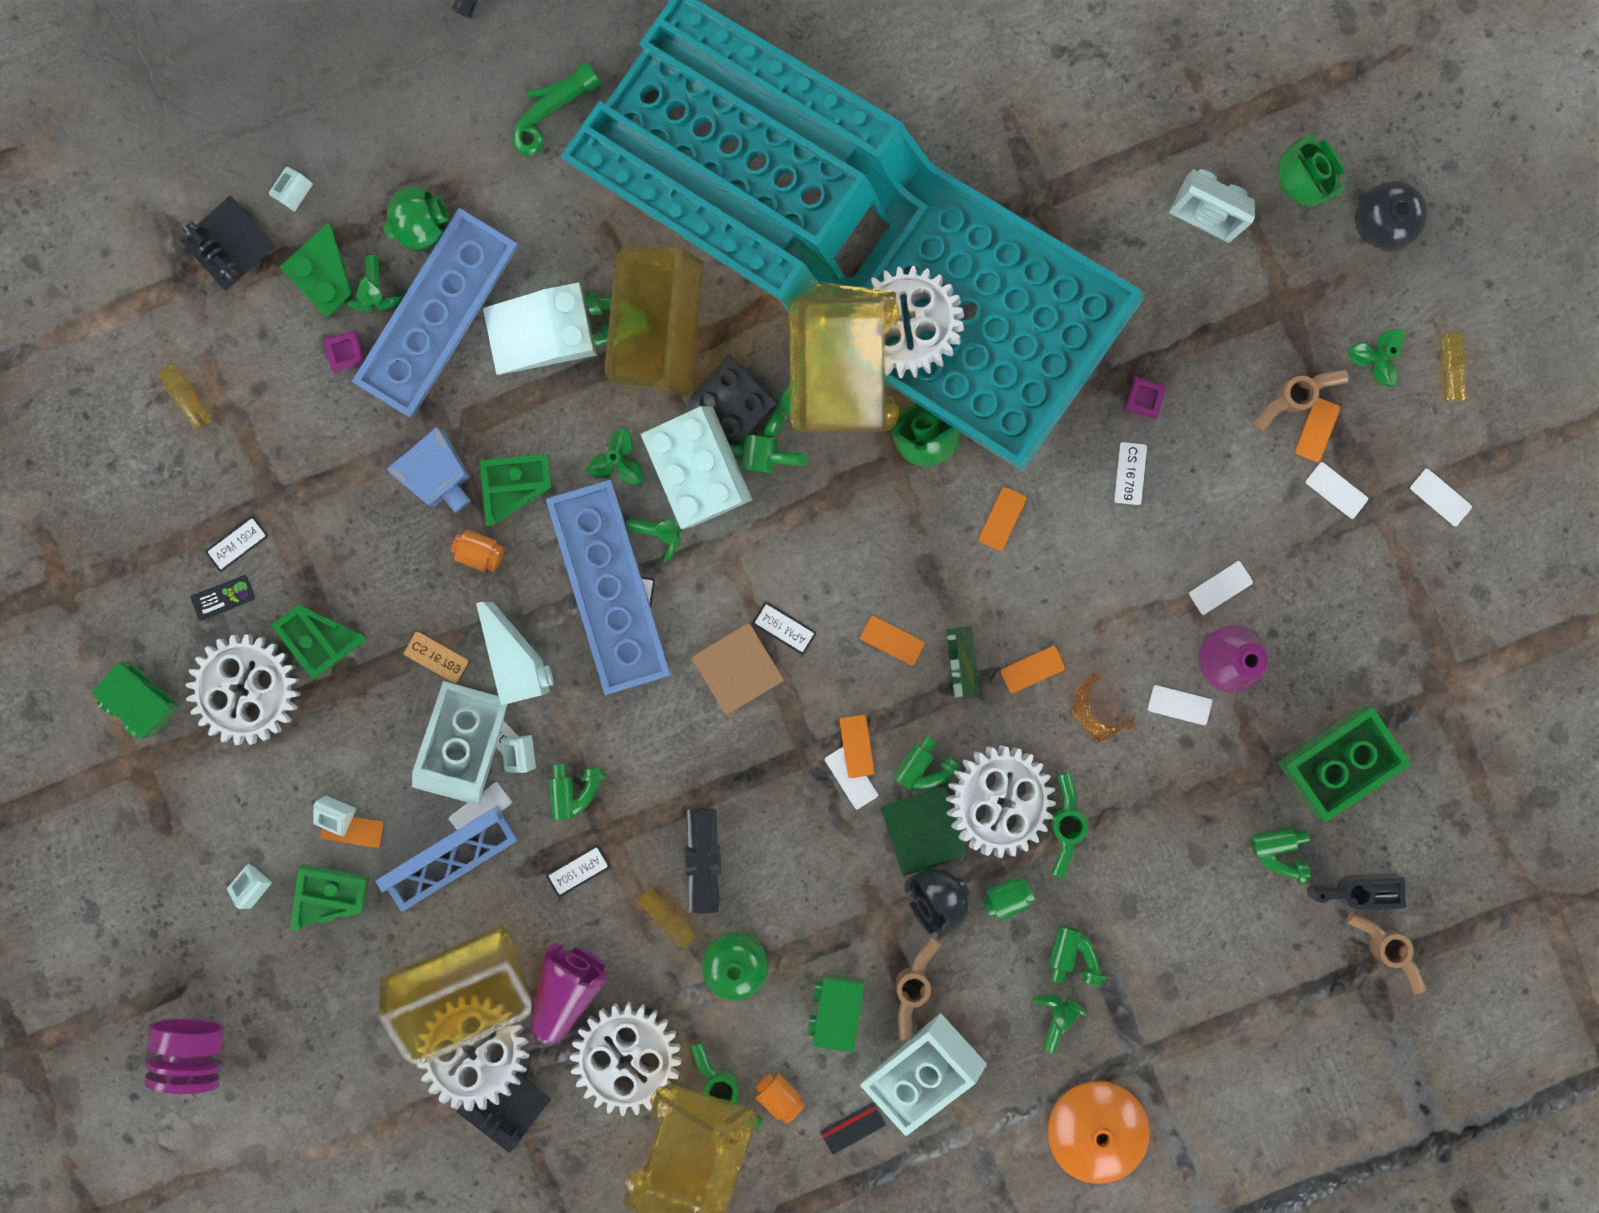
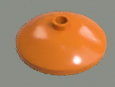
(1095, 1110)

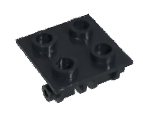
(227, 242)
(735, 398)
(512, 1117)

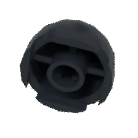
(1391, 215)
(940, 901)

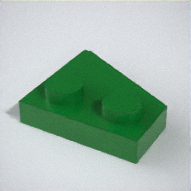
(320, 272)
(512, 484)
(316, 639)
(326, 894)

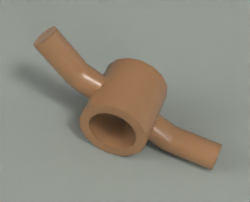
(1311, 388)
(1379, 940)
(908, 1002)

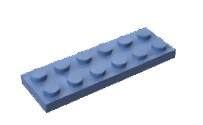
(435, 313)
(608, 587)

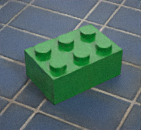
(1344, 763)

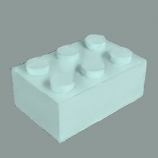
(696, 466)

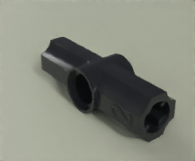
(703, 860)

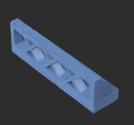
(435, 852)

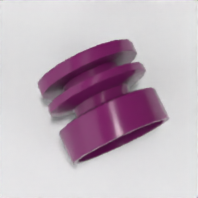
(183, 1056)

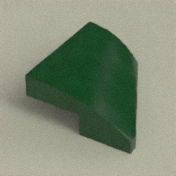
(962, 661)

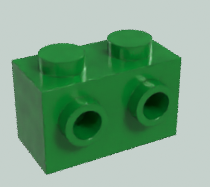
(134, 700)
(837, 1012)

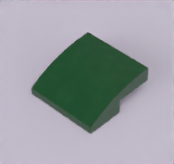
(923, 831)

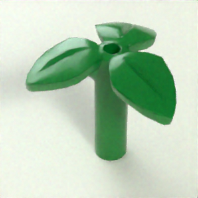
(369, 290)
(1387, 348)
(603, 465)
(665, 530)
(1063, 1017)

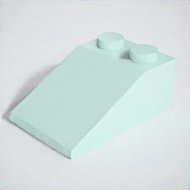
(1213, 205)
(540, 329)
(514, 662)
(459, 743)
(924, 1075)

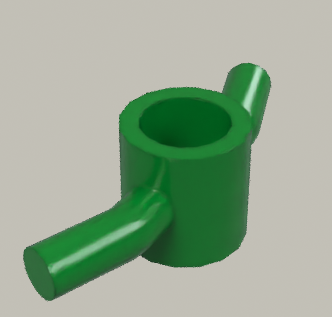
(761, 455)
(1069, 809)
(720, 1075)

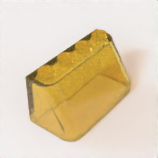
(654, 319)
(455, 996)

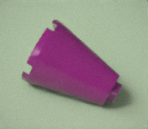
(1233, 658)
(565, 990)

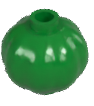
(416, 218)

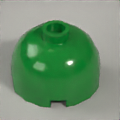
(1310, 172)
(924, 437)
(735, 966)

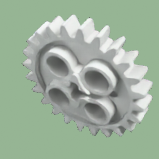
(938, 316)
(214, 678)
(1028, 809)
(491, 1076)
(602, 1078)

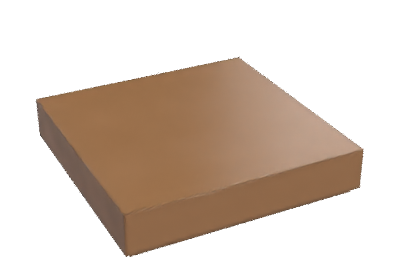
(737, 668)

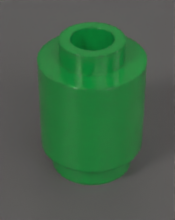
(1008, 898)

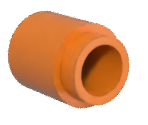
(477, 551)
(779, 1097)

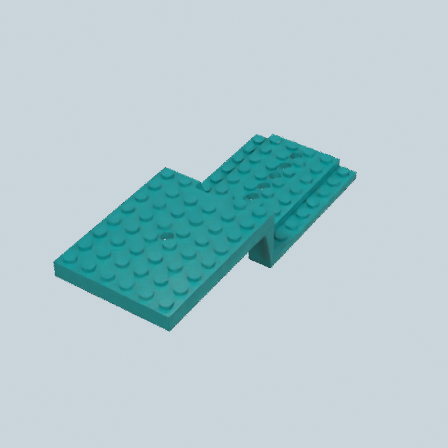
(1039, 303)

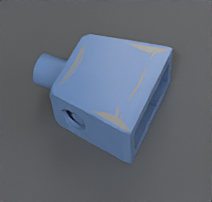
(433, 471)

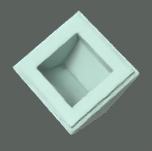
(290, 188)
(518, 754)
(332, 815)
(248, 887)

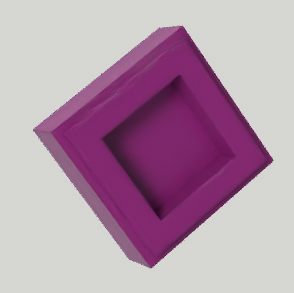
(344, 351)
(1145, 398)

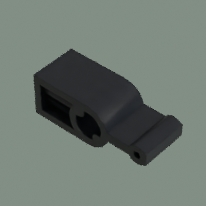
(1377, 891)

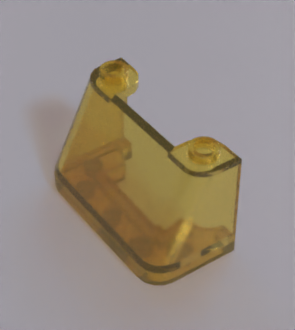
(840, 359)
(692, 1155)

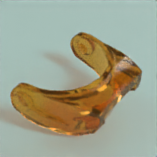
(1081, 710)

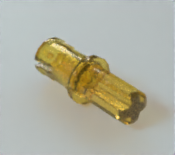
(1454, 367)
(183, 396)
(666, 918)

